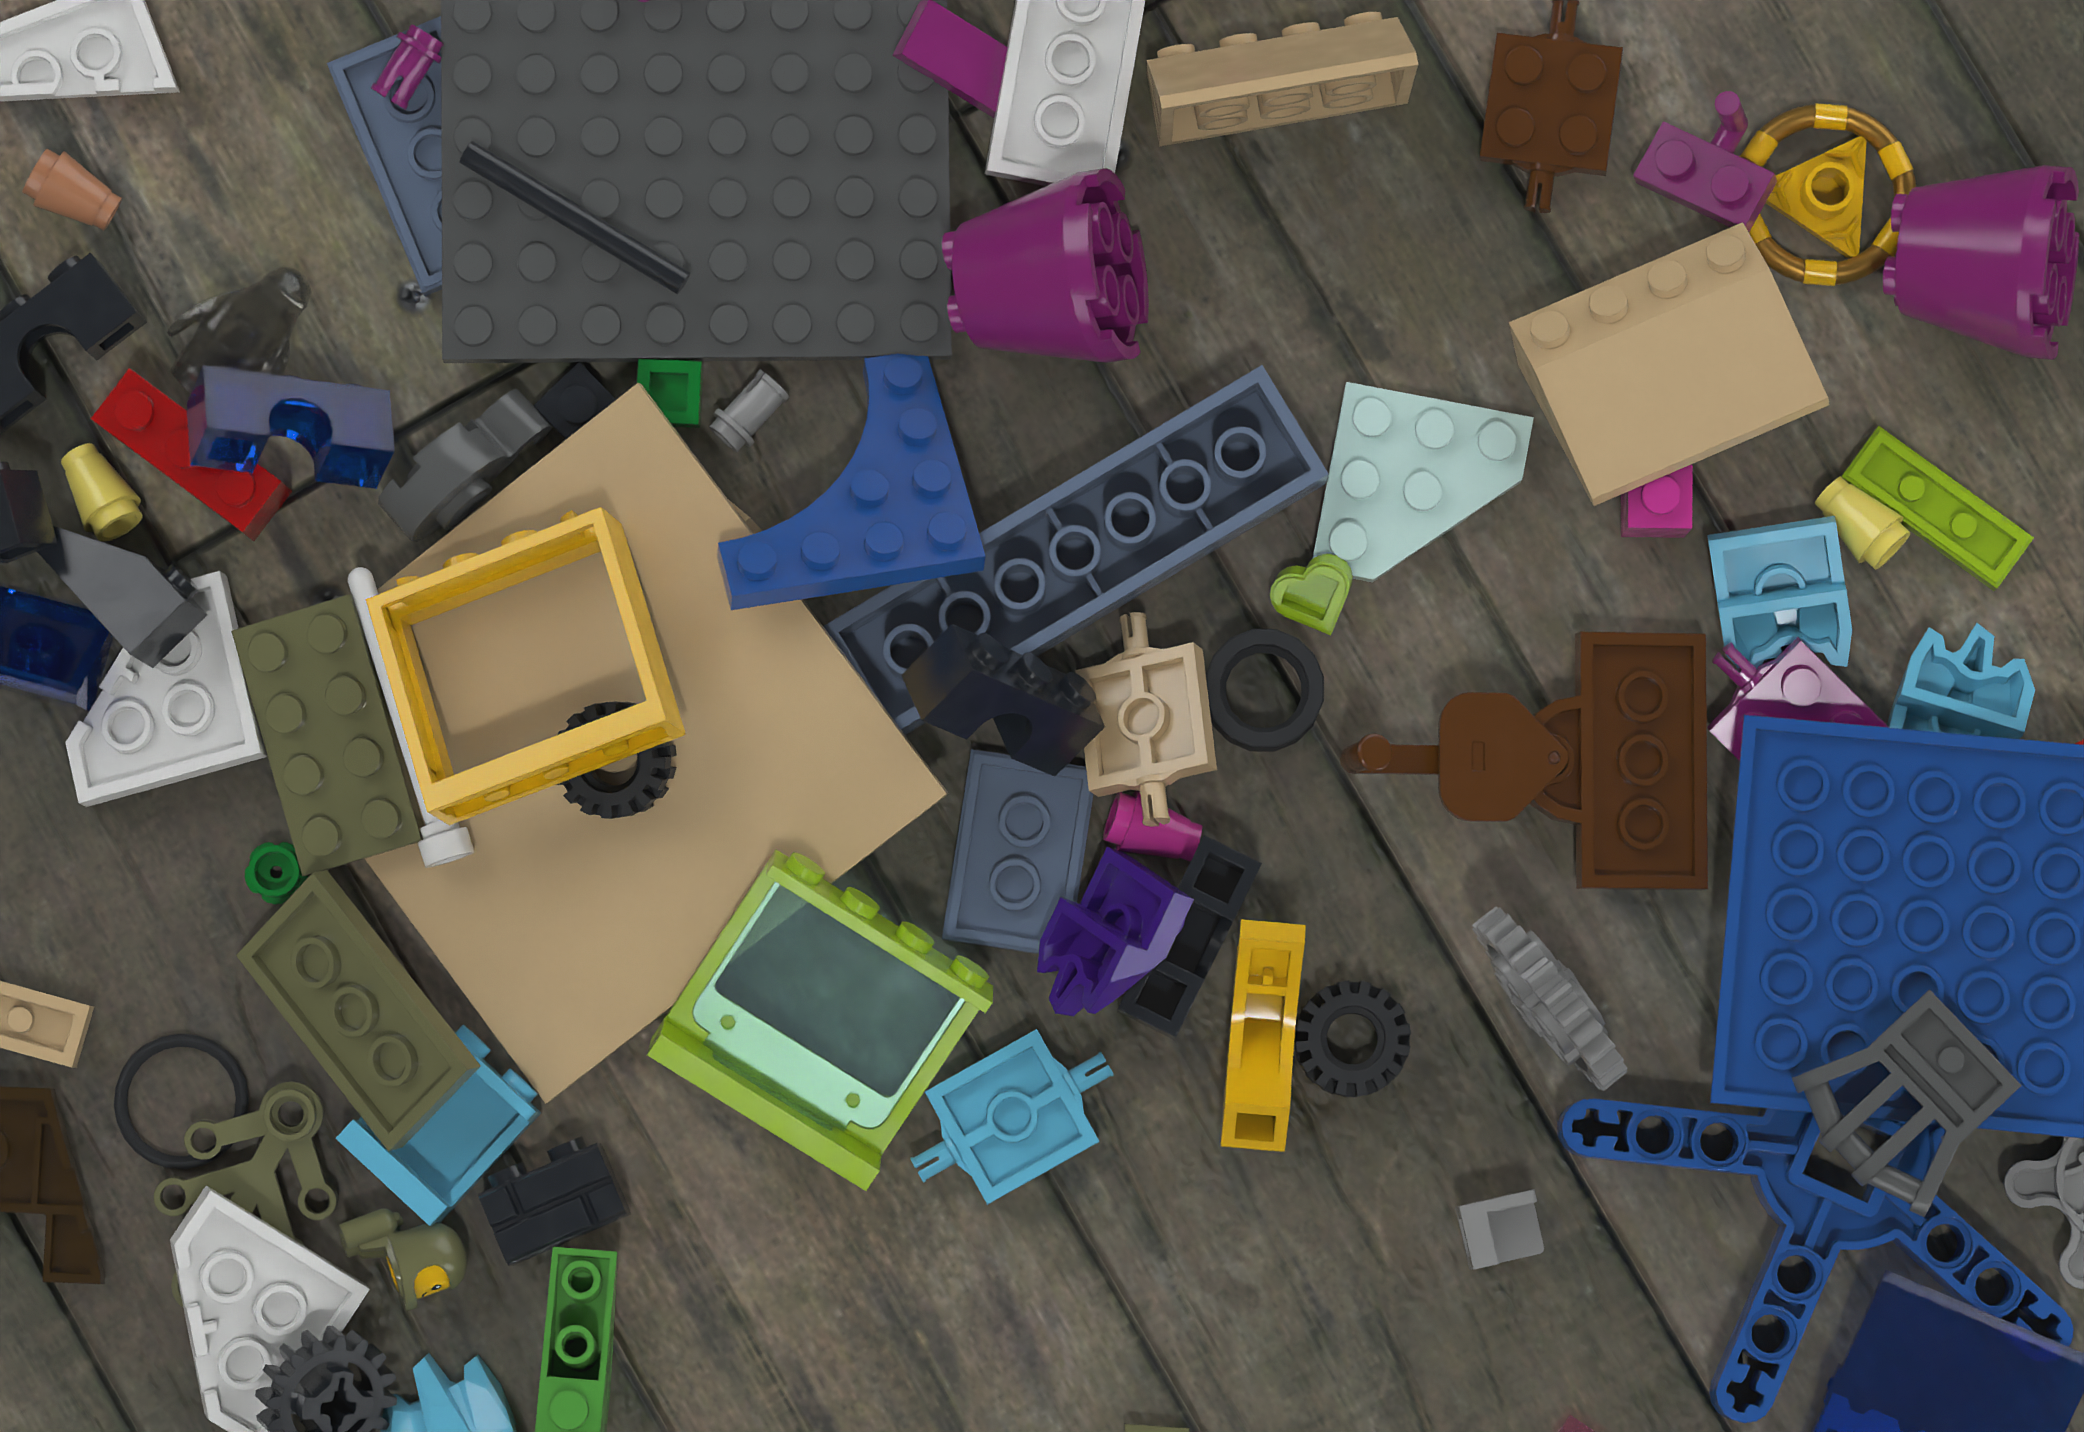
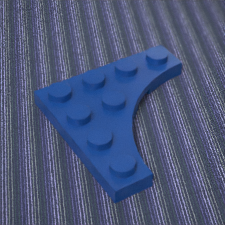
(885, 520)

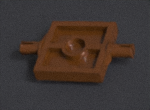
(1551, 104)

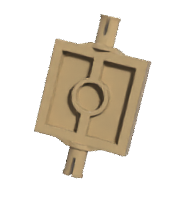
(1152, 719)

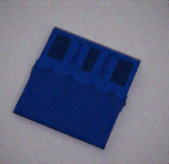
(1948, 1368)

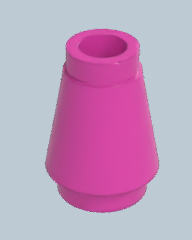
(1126, 830)

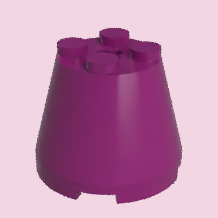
(1989, 257)
(1052, 273)

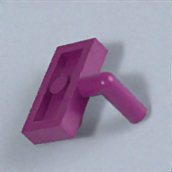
(1708, 174)

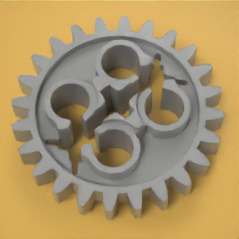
(1549, 998)

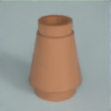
(71, 190)

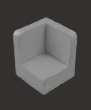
(1500, 1229)

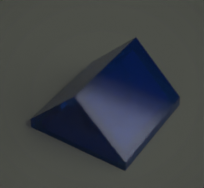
(51, 649)

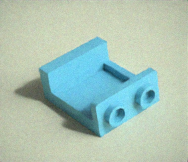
(455, 1143)

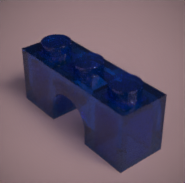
(338, 424)

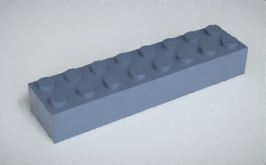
(1097, 538)

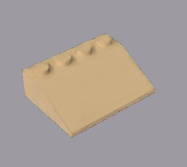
(1280, 78)
(1667, 364)

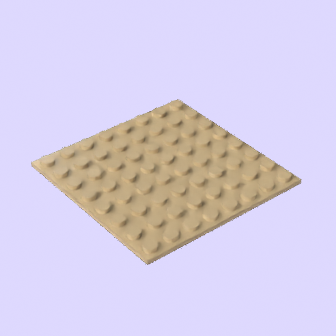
(590, 924)

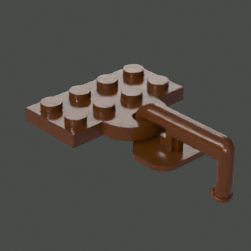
(1612, 760)

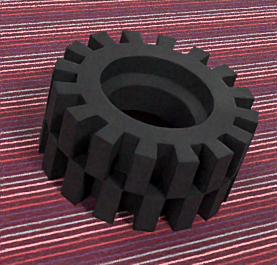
(635, 794)
(1391, 1030)

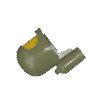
(418, 1258)

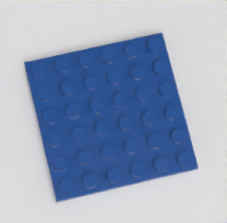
(1897, 871)

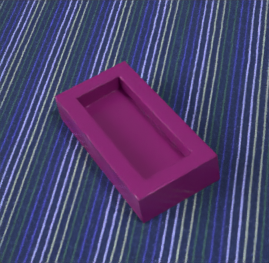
(954, 55)

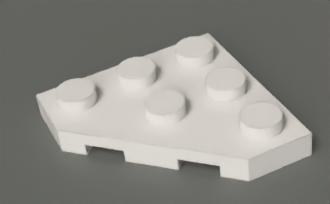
(172, 718)
(245, 1297)

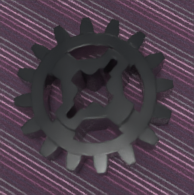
(322, 1387)

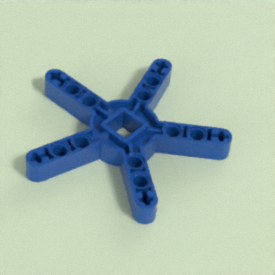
(1812, 1224)

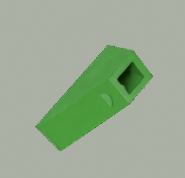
(578, 1342)

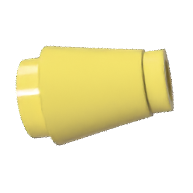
(100, 493)
(1863, 523)

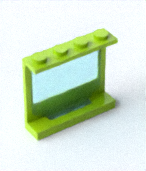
(820, 1016)

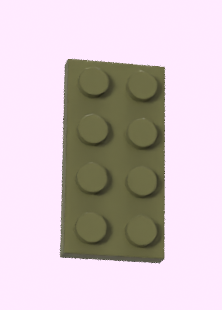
(328, 735)
(358, 1010)

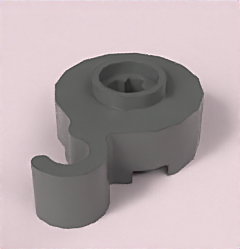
(460, 465)

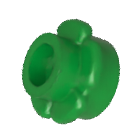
(259, 876)

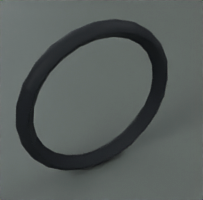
(132, 1067)

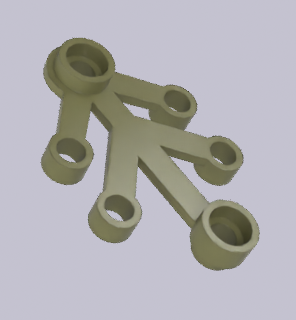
(256, 1180)

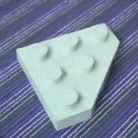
(1411, 473)

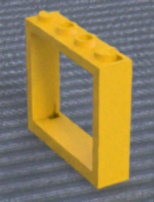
(556, 758)

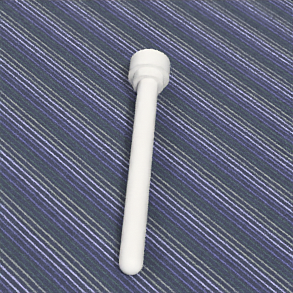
(440, 841)

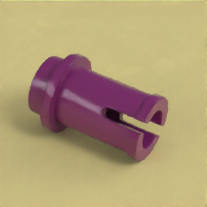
(410, 61)

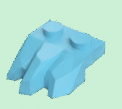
(1782, 587)
(1963, 689)
(448, 1406)

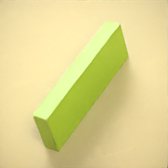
(1938, 508)

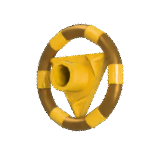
(1828, 193)

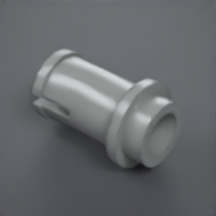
(748, 411)

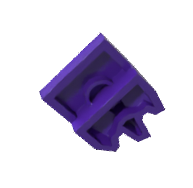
(1111, 935)

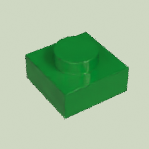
(674, 388)

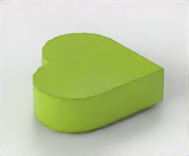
(1314, 592)

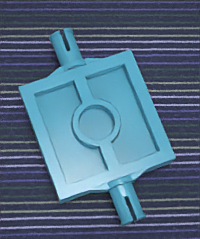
(1012, 1116)

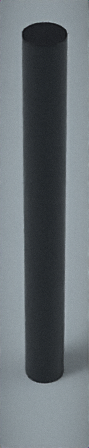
(574, 217)

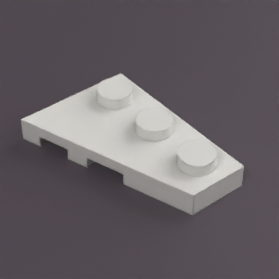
(82, 52)

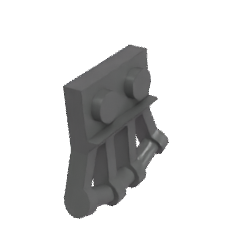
(1940, 1068)

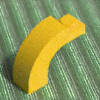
(1262, 1035)

